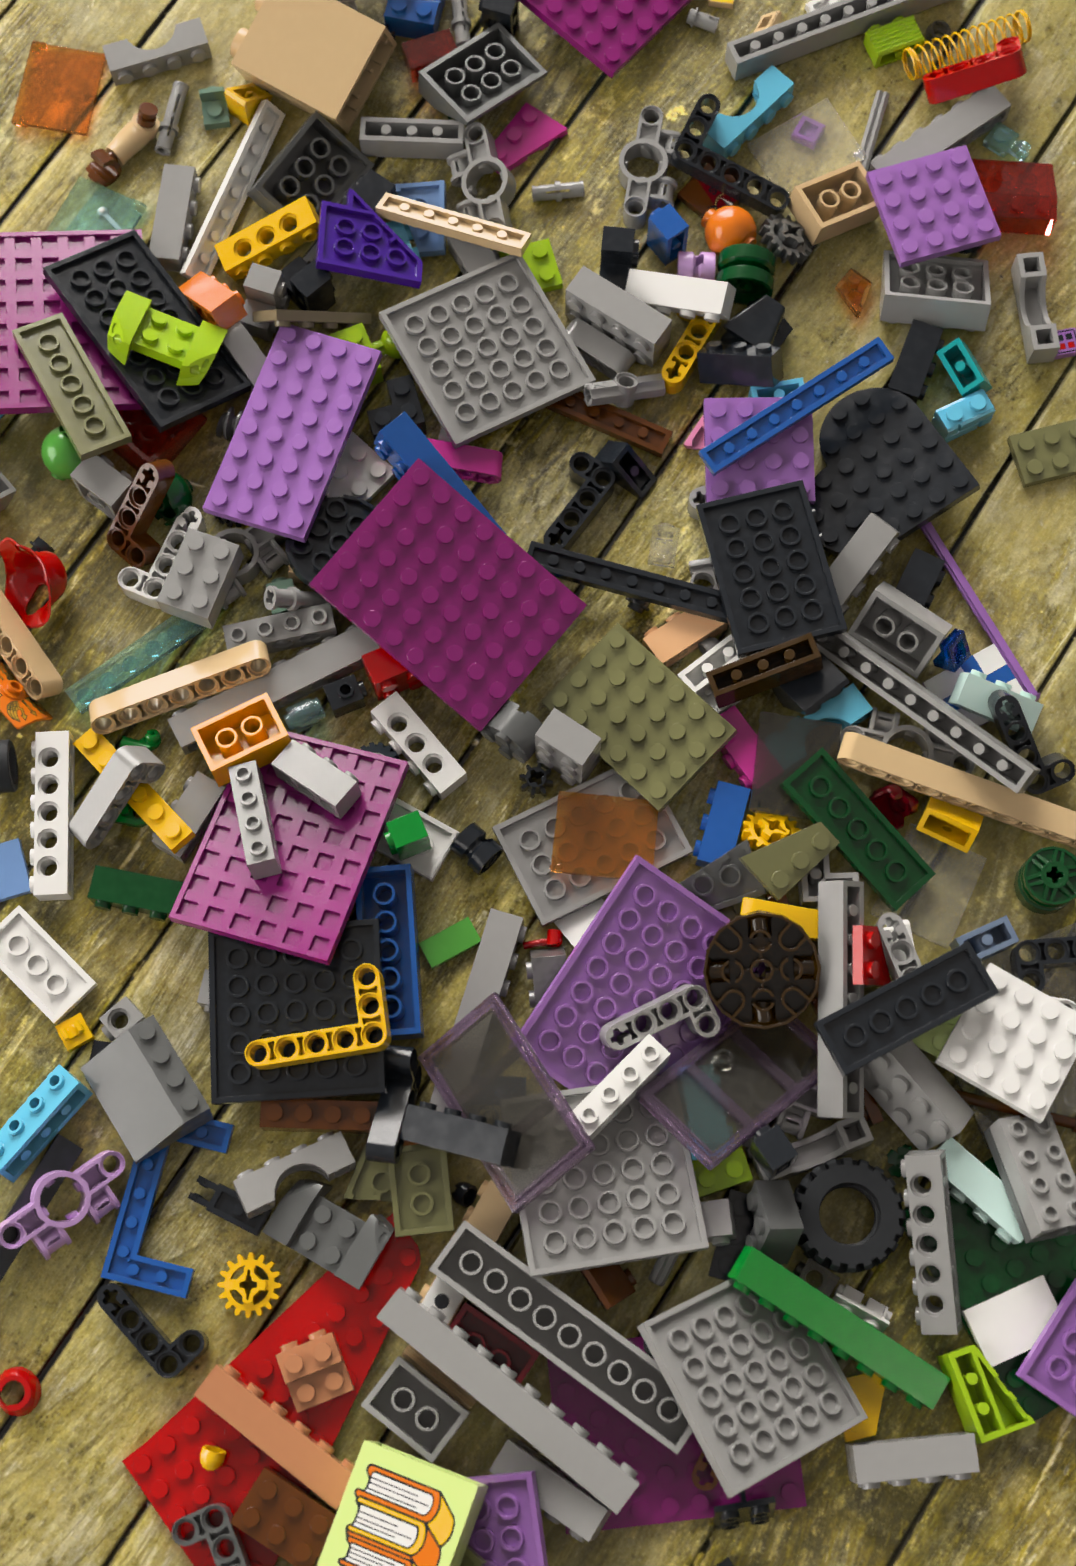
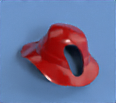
(27, 572)

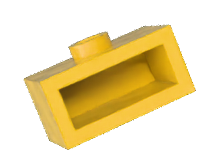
(950, 824)

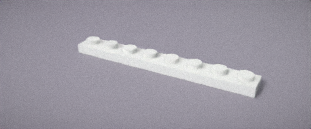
(234, 189)

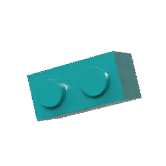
(963, 368)

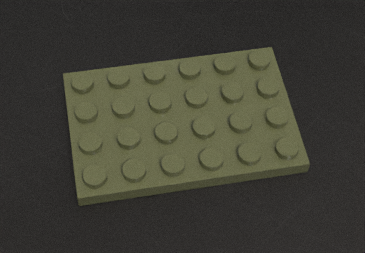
(647, 717)

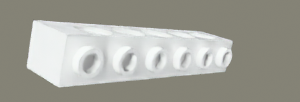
(61, 883)

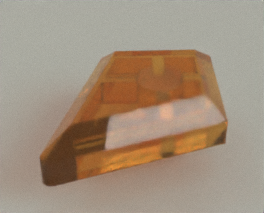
(854, 290)

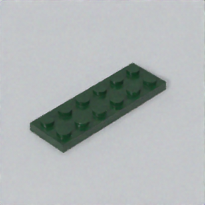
(863, 831)

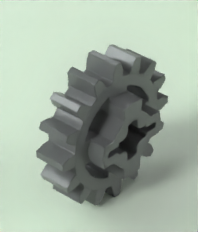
(785, 239)

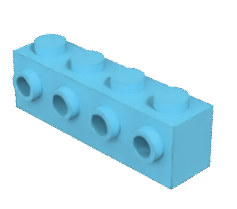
(39, 1121)

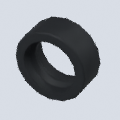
(8, 767)

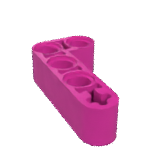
(472, 462)

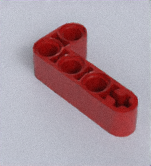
(976, 73)

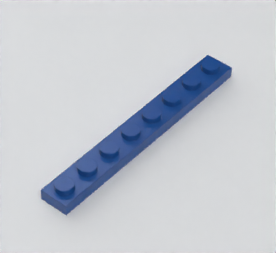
(796, 406)

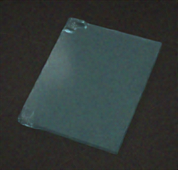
(82, 208)

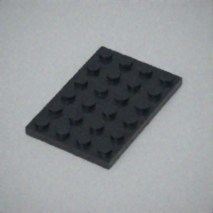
(770, 567)

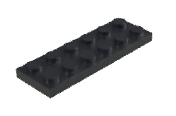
(905, 1008)

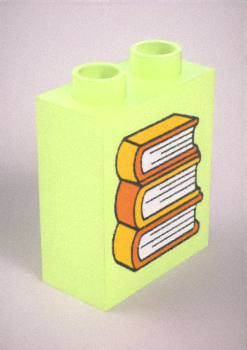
(402, 1512)

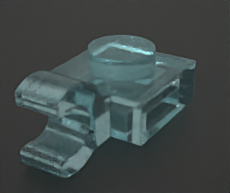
(1005, 140)

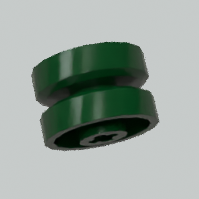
(747, 269)

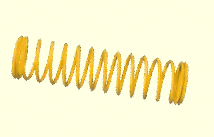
(917, 63)

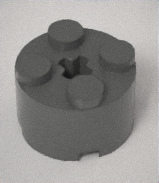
(513, 732)

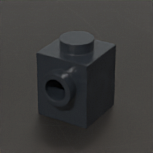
(345, 695)

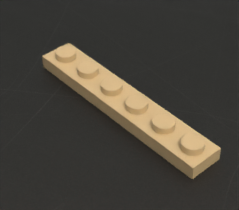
(453, 224)

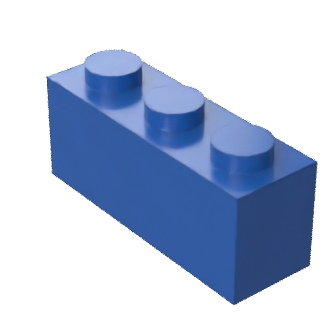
(723, 822)

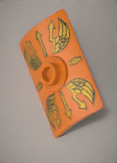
(16, 703)

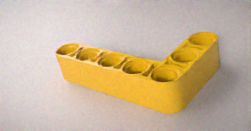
(332, 1036)

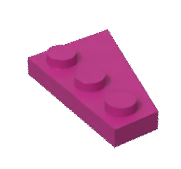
(526, 135)

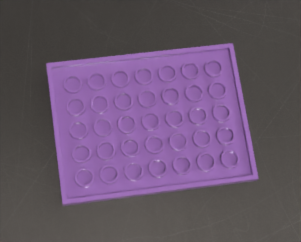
(634, 950)

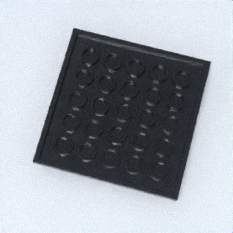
(276, 994)

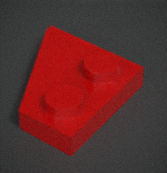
(869, 957)

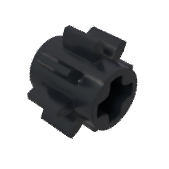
(533, 787)

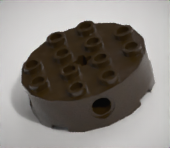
(741, 991)

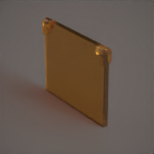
(59, 89)
(602, 834)

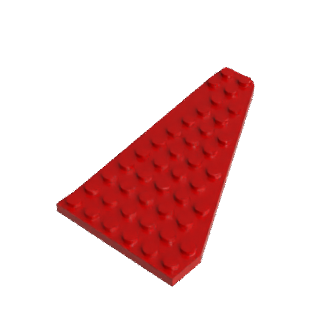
(170, 1463)

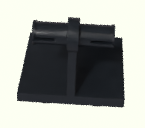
(756, 1511)

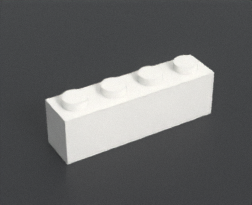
(682, 294)

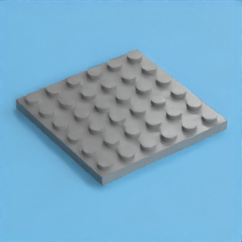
(486, 349)
(620, 1202)
(749, 1383)

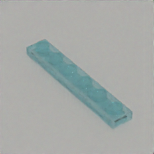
(132, 661)

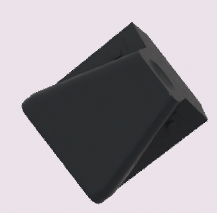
(758, 323)

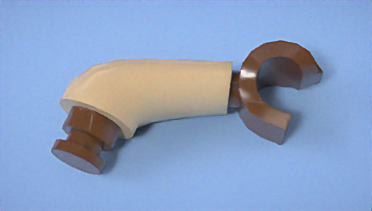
(129, 141)

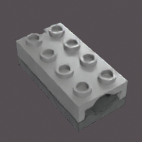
(1035, 1176)

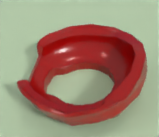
(31, 1386)

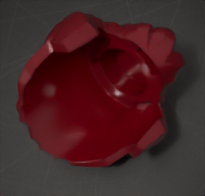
(894, 804)

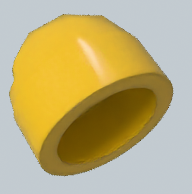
(212, 1457)

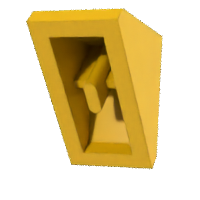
(244, 101)

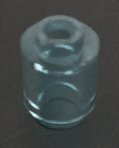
(304, 714)

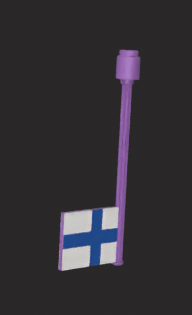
(995, 660)

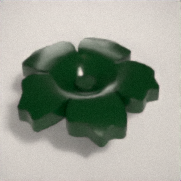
(895, 1159)

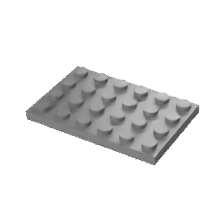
(529, 848)

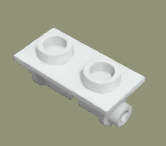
(872, 1313)

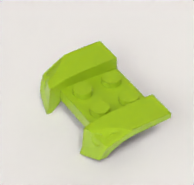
(163, 338)

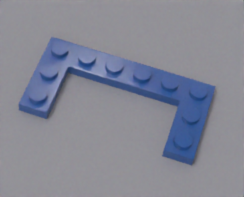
(123, 1256)

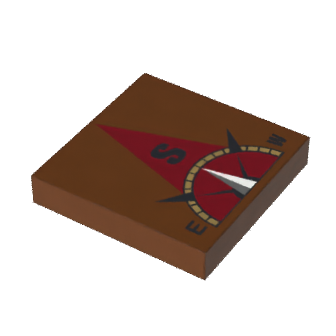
(702, 197)

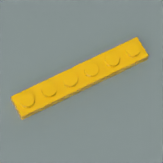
(144, 800)

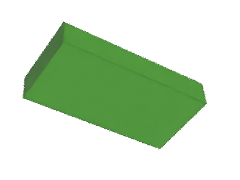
(450, 943)

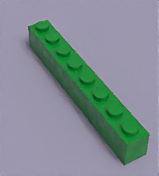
(838, 1327)

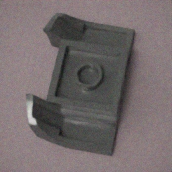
(328, 1232)

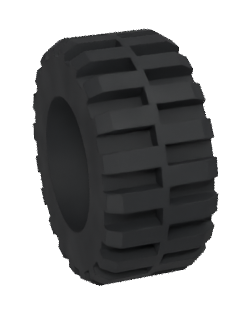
(885, 1204)

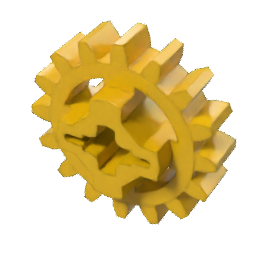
(766, 829)
(262, 1285)

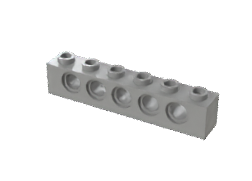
(933, 1319)

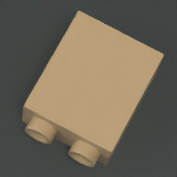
(314, 56)

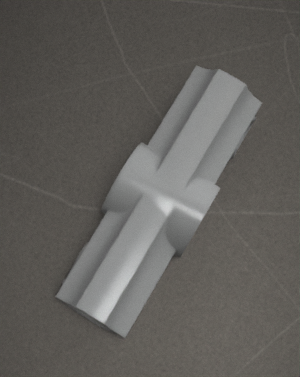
(624, 389)

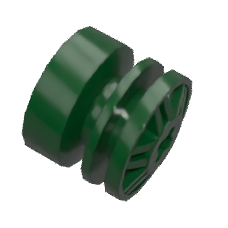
(1037, 890)

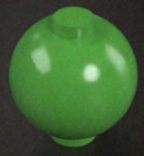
(59, 454)

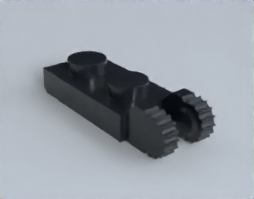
(228, 1206)

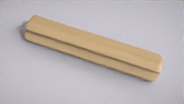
(439, 1377)

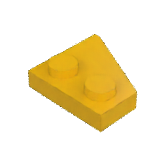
(870, 1395)

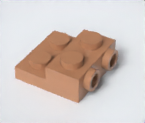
(314, 1370)

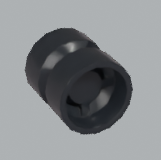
(476, 848)

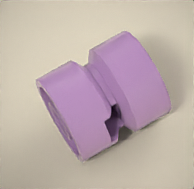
(696, 266)

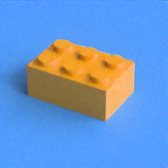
(241, 736)

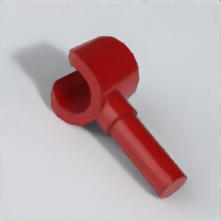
(553, 940)

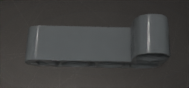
(214, 1535)

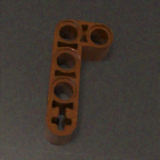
(130, 526)

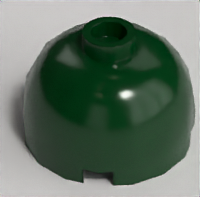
(176, 500)

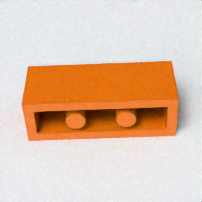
(214, 300)

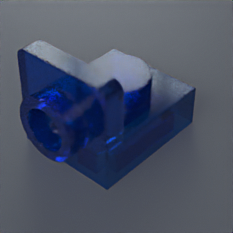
(953, 651)

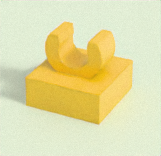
(75, 1032)

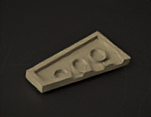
(308, 319)

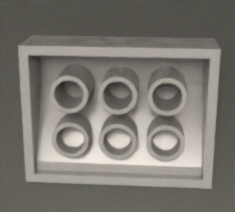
(936, 292)

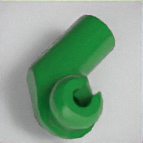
(150, 740)

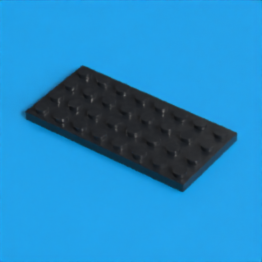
(92, 289)

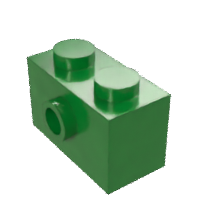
(407, 836)

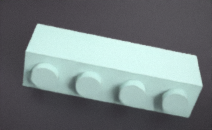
(981, 1190)

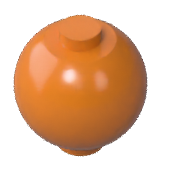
(728, 227)

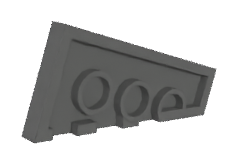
(725, 880)

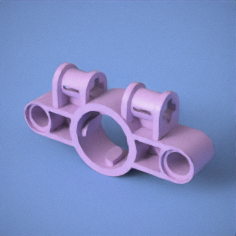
(95, 1200)

